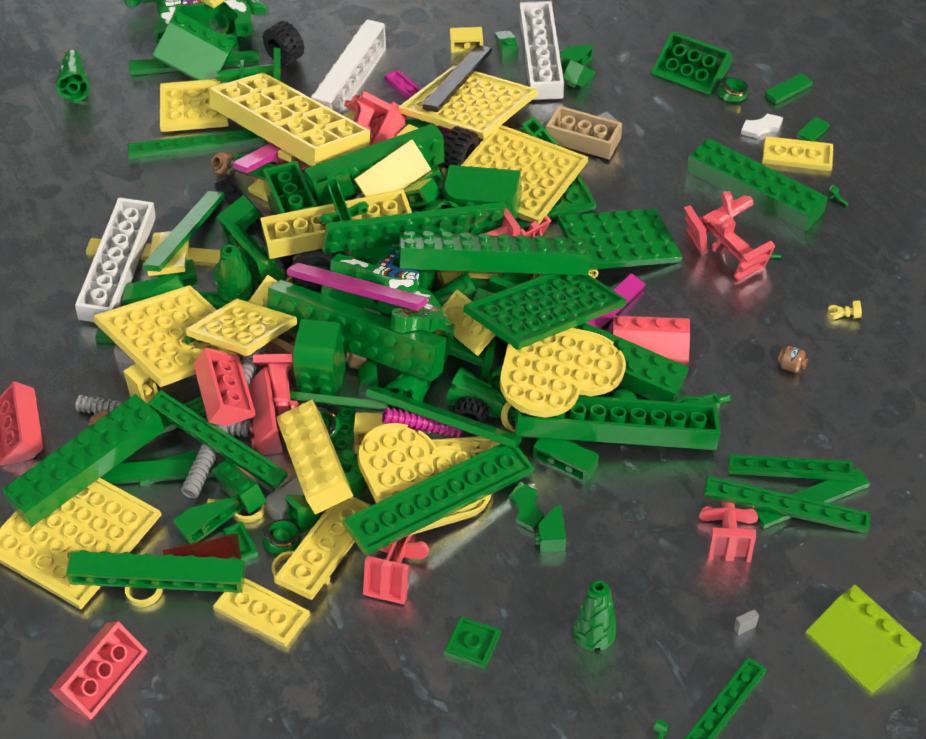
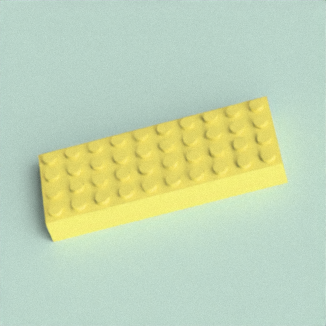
(288, 118)

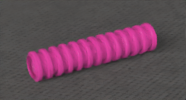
(418, 422)

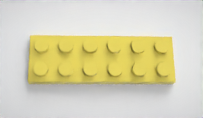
(320, 550)

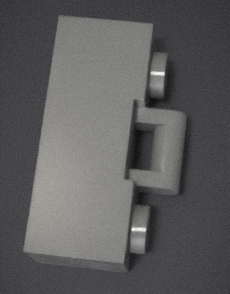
(275, 500)

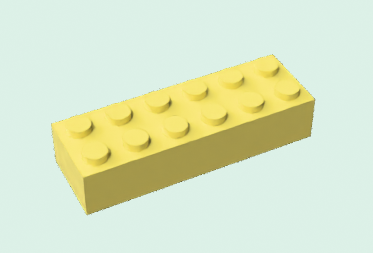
(314, 457)

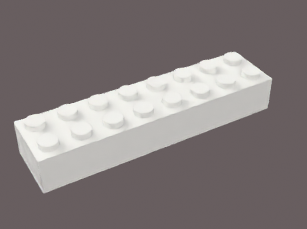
(541, 49)
(352, 67)
(116, 258)

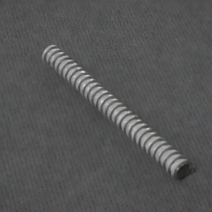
(96, 405)
(206, 455)

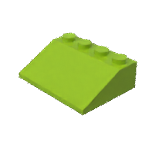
(864, 639)

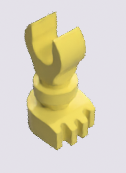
(856, 311)

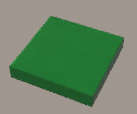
(472, 642)

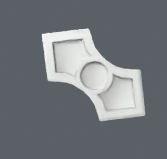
(767, 124)

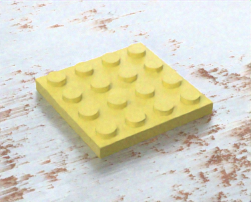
(188, 106)
(241, 327)

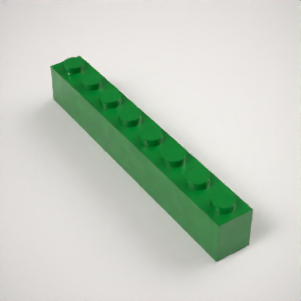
(156, 571)

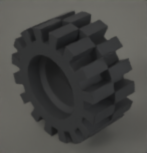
(472, 409)

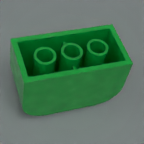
(483, 186)
(287, 189)
(319, 358)

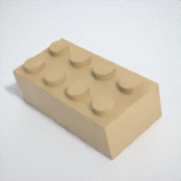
(584, 132)

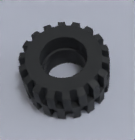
(285, 37)
(458, 146)

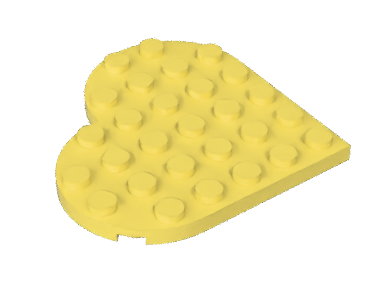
(556, 370)
(401, 457)

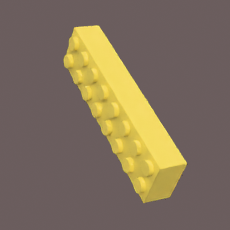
(302, 232)

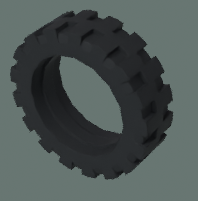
(312, 259)

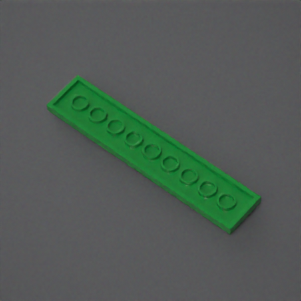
(386, 229)
(436, 497)

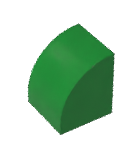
(367, 375)

